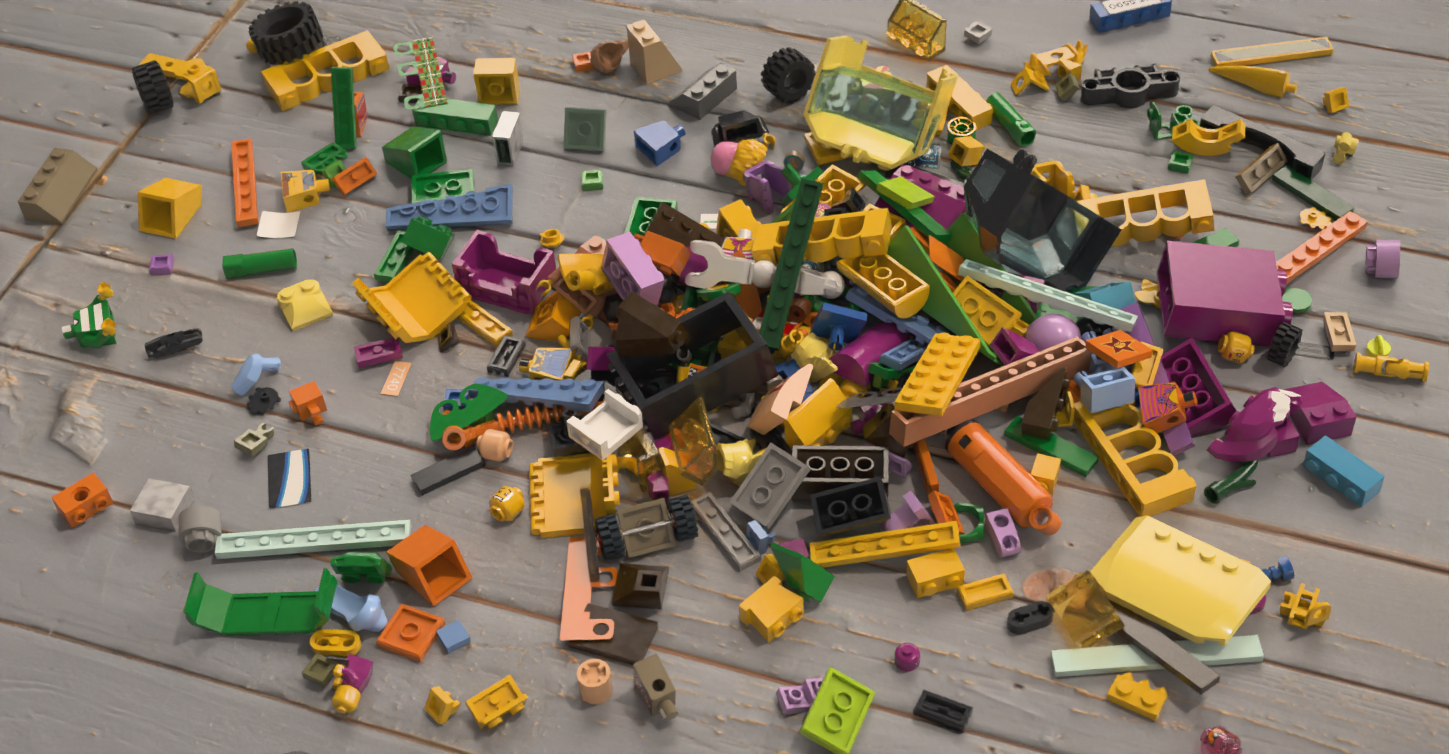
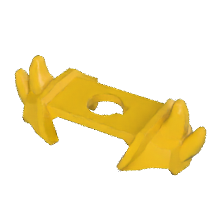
(1043, 61)

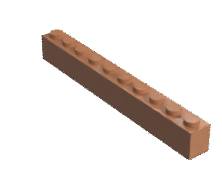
(994, 390)

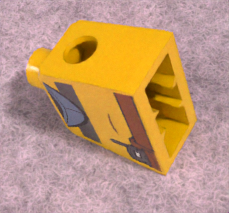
(302, 189)

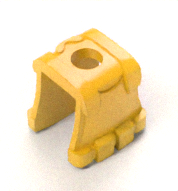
(1057, 177)

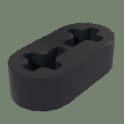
(1029, 616)

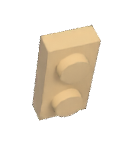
(1339, 331)

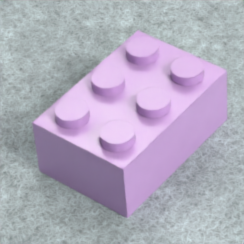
(631, 268)

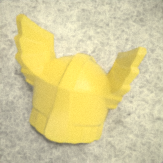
(817, 353)
(737, 459)

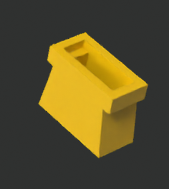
(771, 609)

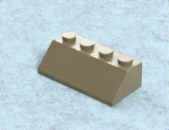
(56, 187)

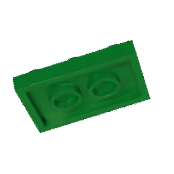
(442, 184)

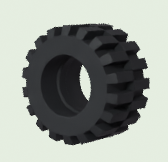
(780, 83)
(152, 87)

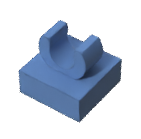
(758, 536)

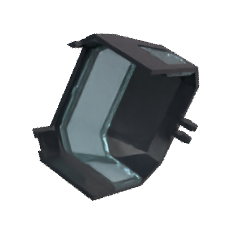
(1034, 224)

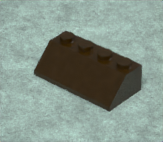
(839, 466)

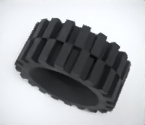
(285, 32)

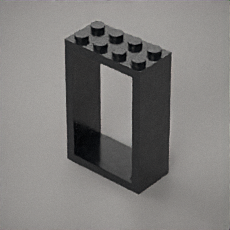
(715, 383)

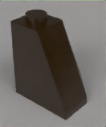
(646, 329)

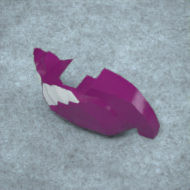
(1253, 429)

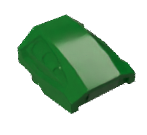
(354, 564)

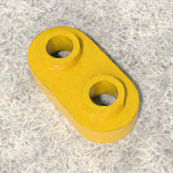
(336, 642)

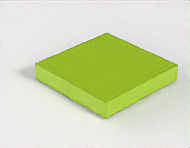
(905, 193)

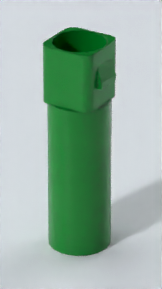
(1014, 123)
(242, 265)

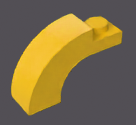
(1207, 141)

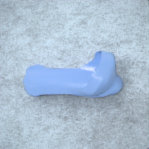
(360, 612)

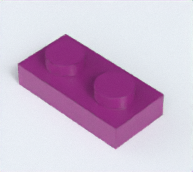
(378, 352)

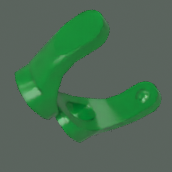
(978, 512)

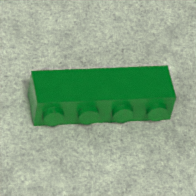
(458, 116)

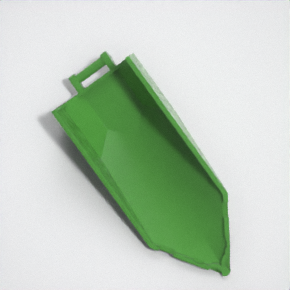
(941, 301)

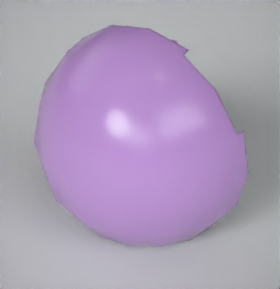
(1051, 330)

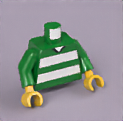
(95, 323)

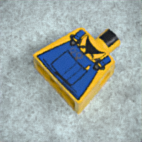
(548, 363)

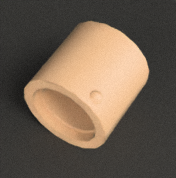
(594, 681)

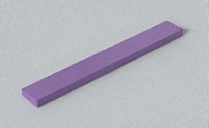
(1179, 436)

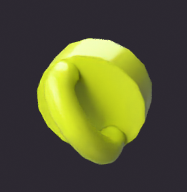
(1378, 347)

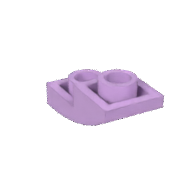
(798, 698)

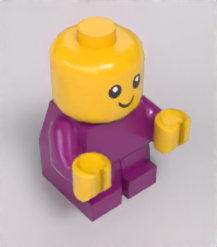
(355, 680)

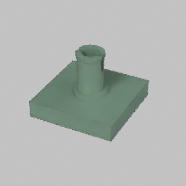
(584, 128)

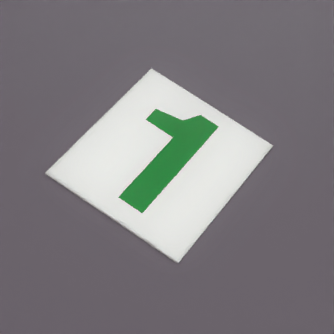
(710, 220)

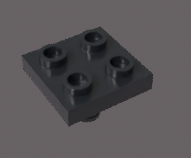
(559, 437)

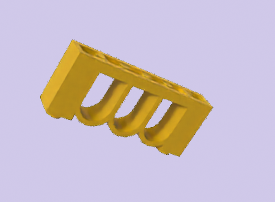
(289, 94)
(1192, 194)
(833, 235)
(1149, 497)

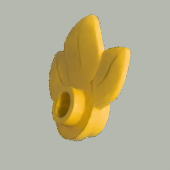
(1149, 293)

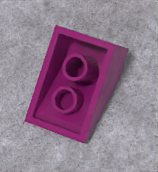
(1322, 413)

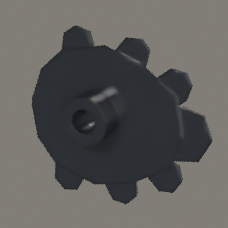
(263, 399)

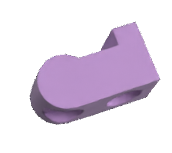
(1002, 533)

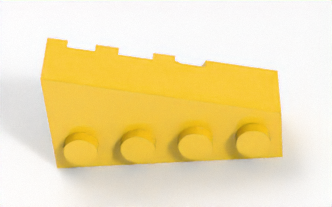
(736, 217)

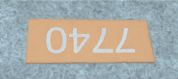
(396, 378)

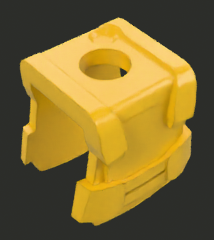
(201, 80)

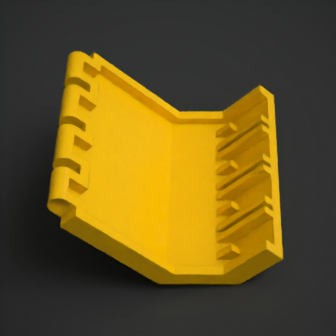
(417, 300)
(557, 494)

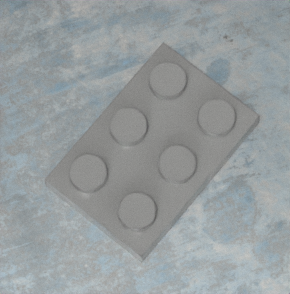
(770, 485)

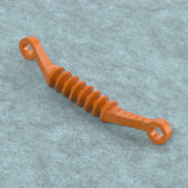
(501, 424)

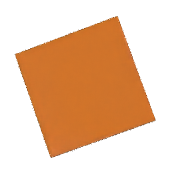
(582, 61)

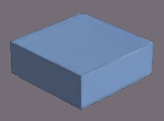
(453, 636)

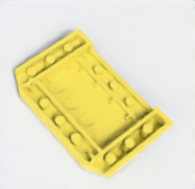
(1180, 581)

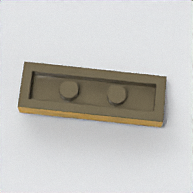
(1261, 168)

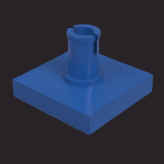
(838, 324)

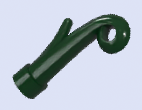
(1218, 490)

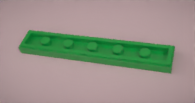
(916, 216)

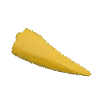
(1265, 80)

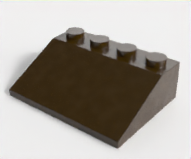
(680, 228)

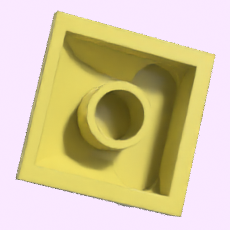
(303, 304)

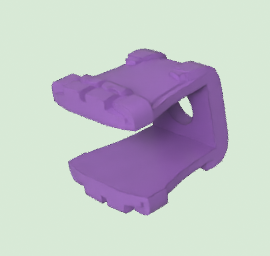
(759, 187)

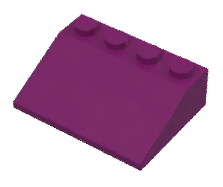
(948, 199)
(1192, 372)

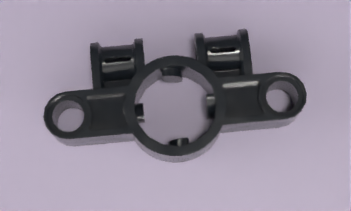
(1108, 84)

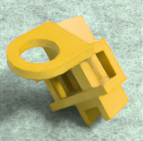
(1310, 612)

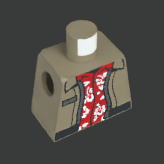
(655, 687)

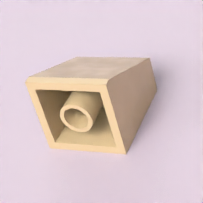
(649, 53)

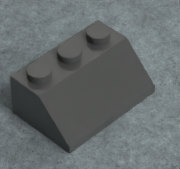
(706, 91)

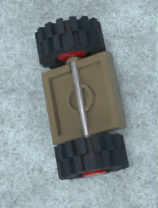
(646, 527)

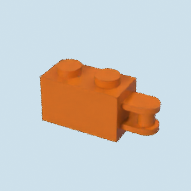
(665, 253)

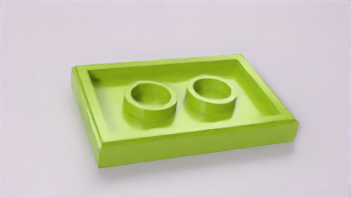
(837, 712)

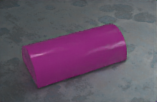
(867, 348)

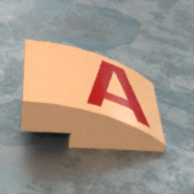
(780, 401)

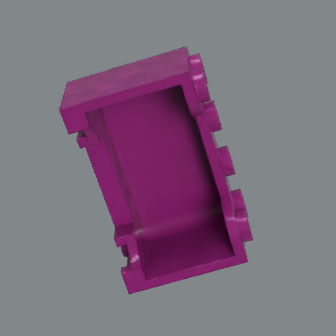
(501, 276)

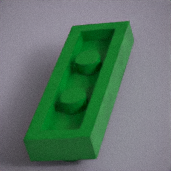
(394, 259)

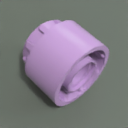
(1383, 259)

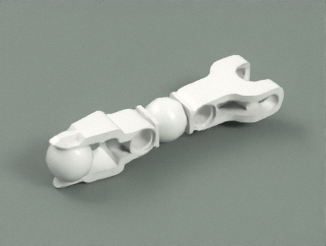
(762, 273)

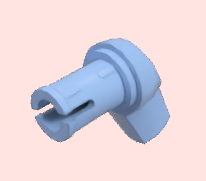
(251, 371)

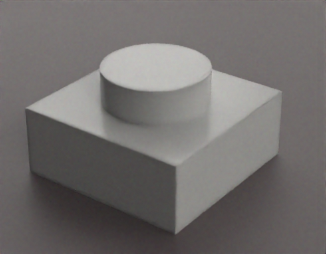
(978, 32)

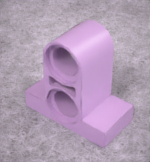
(908, 515)

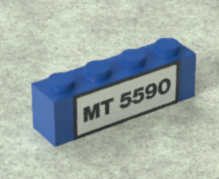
(1122, 13)

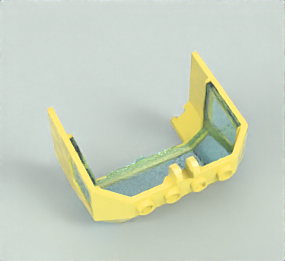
(872, 111)

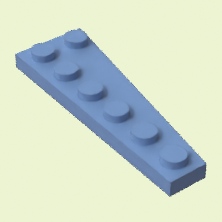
(472, 209)
(915, 324)
(567, 392)

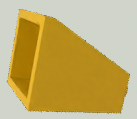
(168, 206)

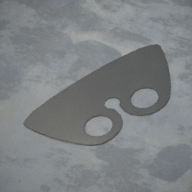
(854, 401)

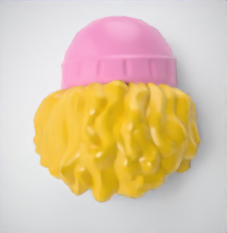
(734, 158)

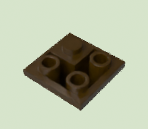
(640, 586)

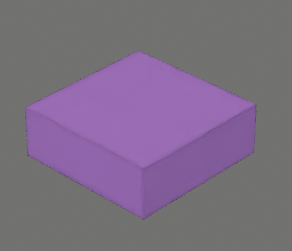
(161, 264)

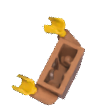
(584, 300)

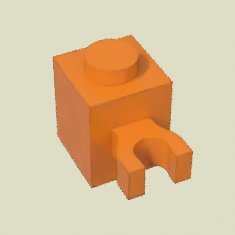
(308, 402)

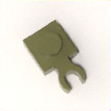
(253, 441)

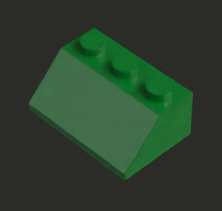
(643, 211)

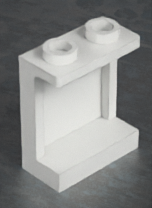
(606, 425)

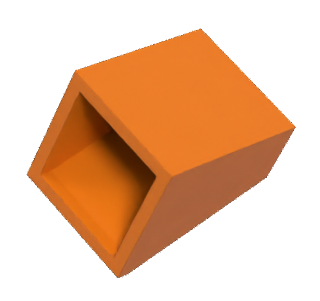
(430, 564)

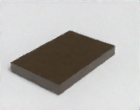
(630, 636)

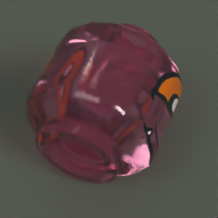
(1220, 741)

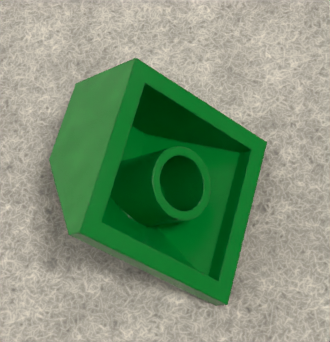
(802, 573)

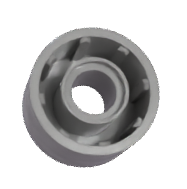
(199, 528)

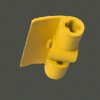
(584, 272)

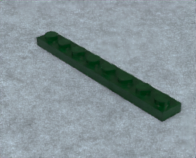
(790, 263)

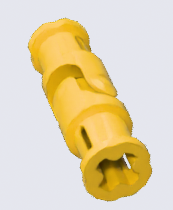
(1393, 367)

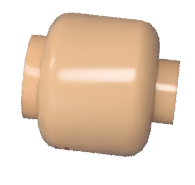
(495, 445)

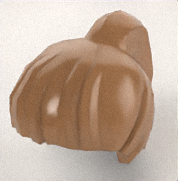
(608, 55)

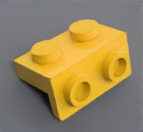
(496, 702)

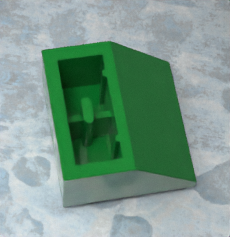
(428, 237)

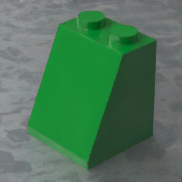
(416, 151)

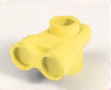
(1345, 145)

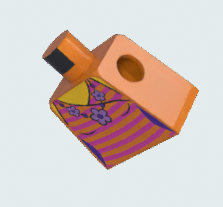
(1164, 405)

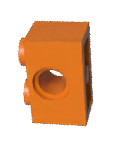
(82, 500)

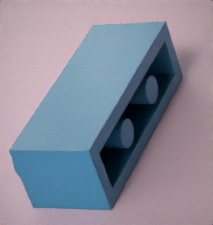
(1343, 471)

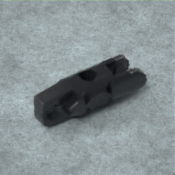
(173, 342)

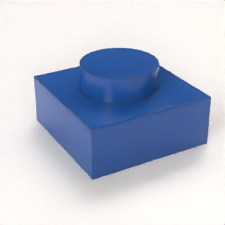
(454, 394)

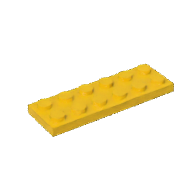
(937, 374)

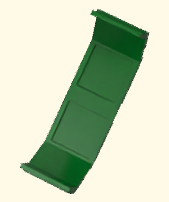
(259, 612)

